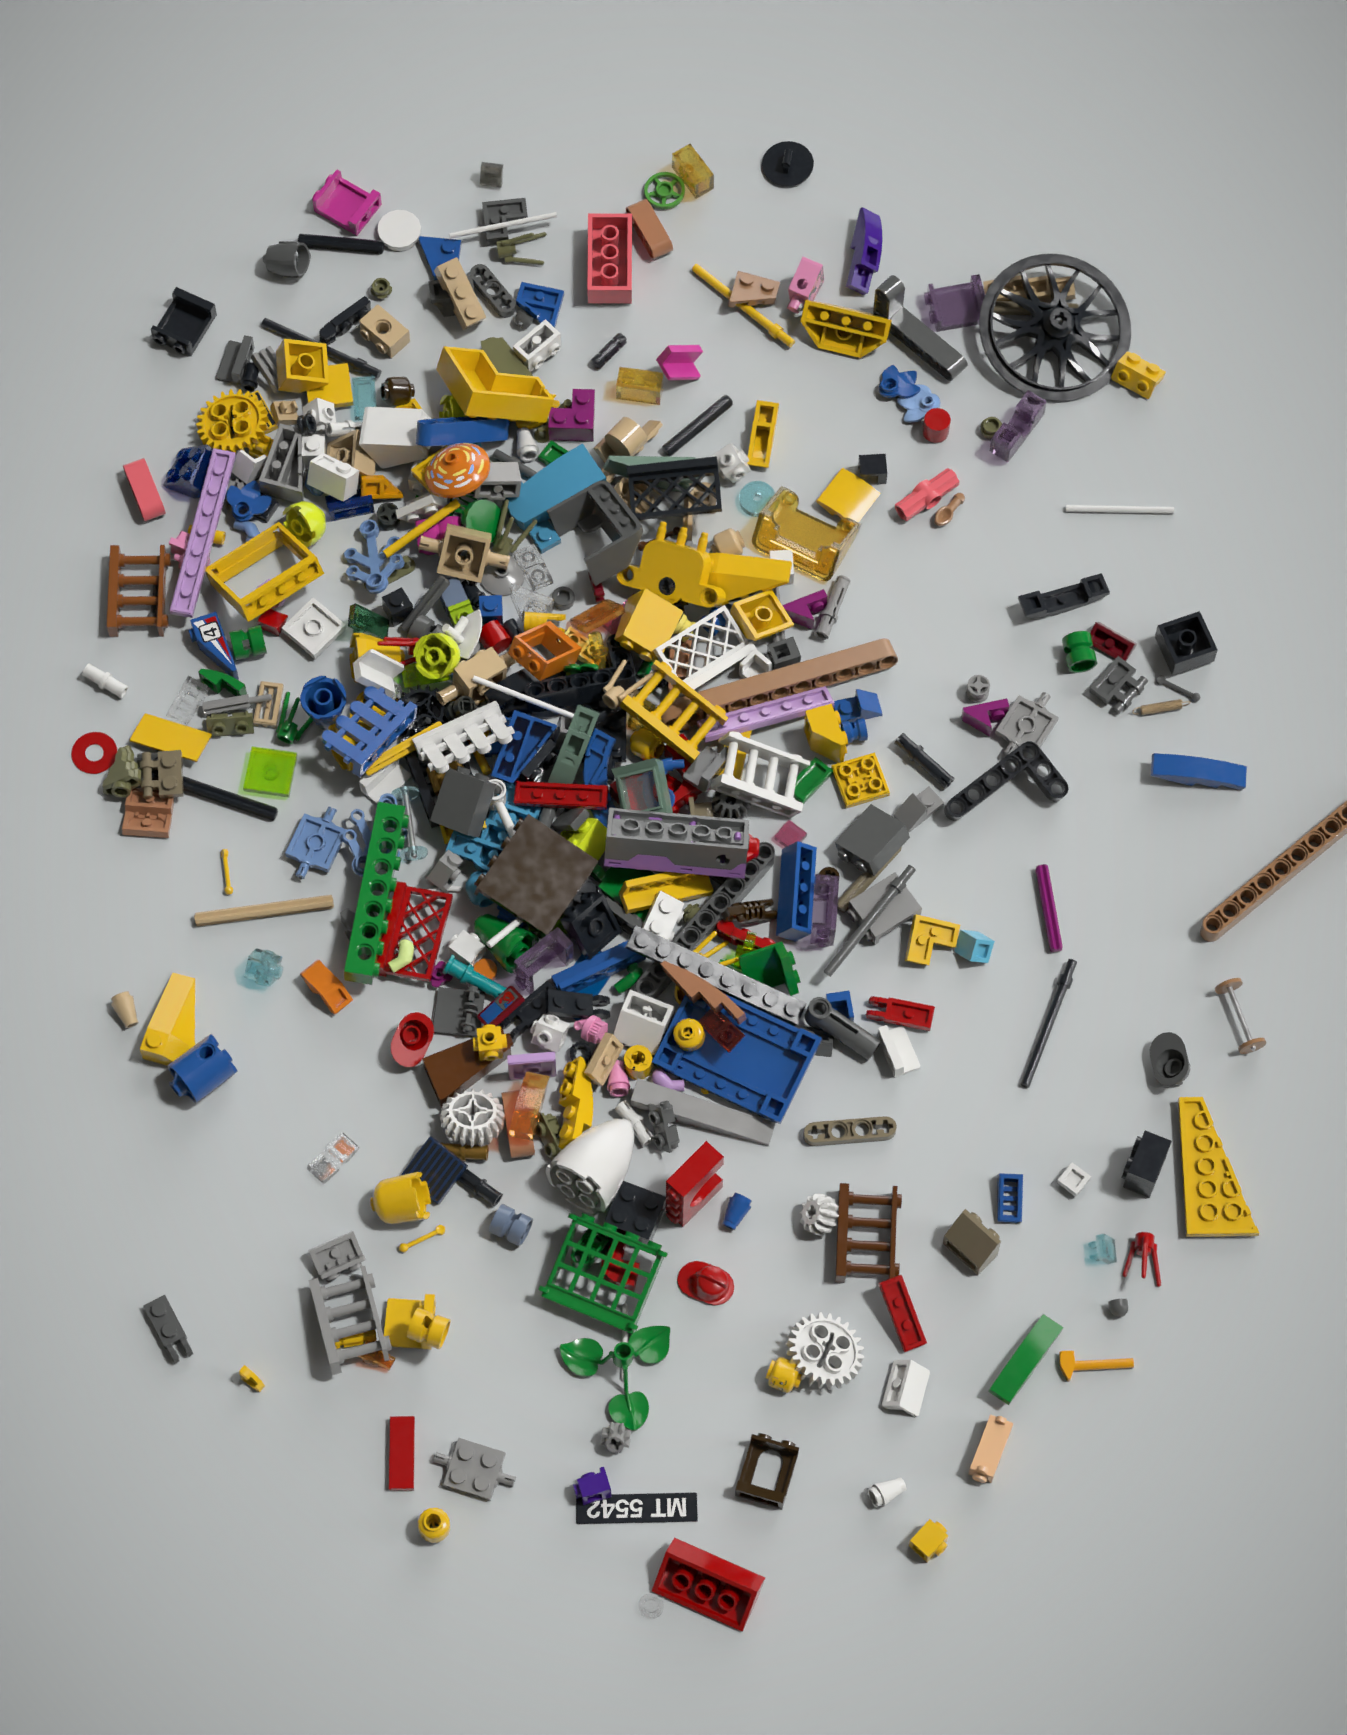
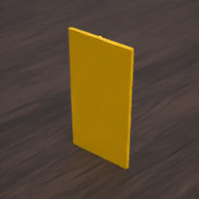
(170, 736)

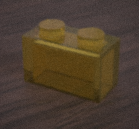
(693, 171)
(639, 385)

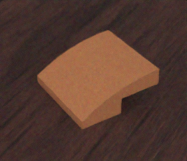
(147, 816)

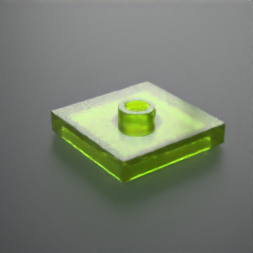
(270, 771)

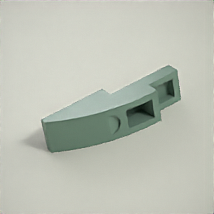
(574, 746)

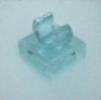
(1105, 1249)

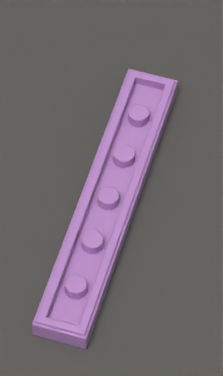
(769, 713)

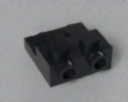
(591, 923)

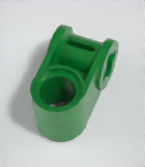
(599, 1245)

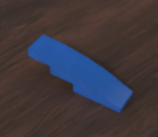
(1199, 770)

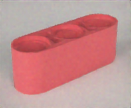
(144, 489)

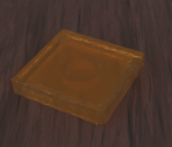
(597, 616)

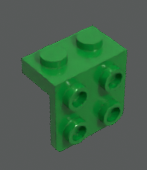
(771, 967)

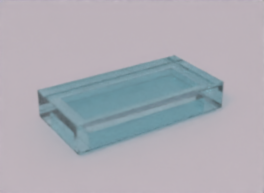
(363, 395)

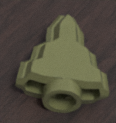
(123, 774)

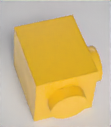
(929, 1540)

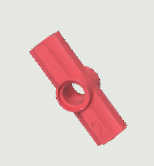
(927, 494)

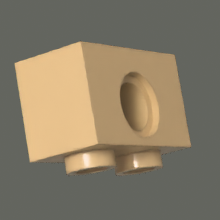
(378, 321)

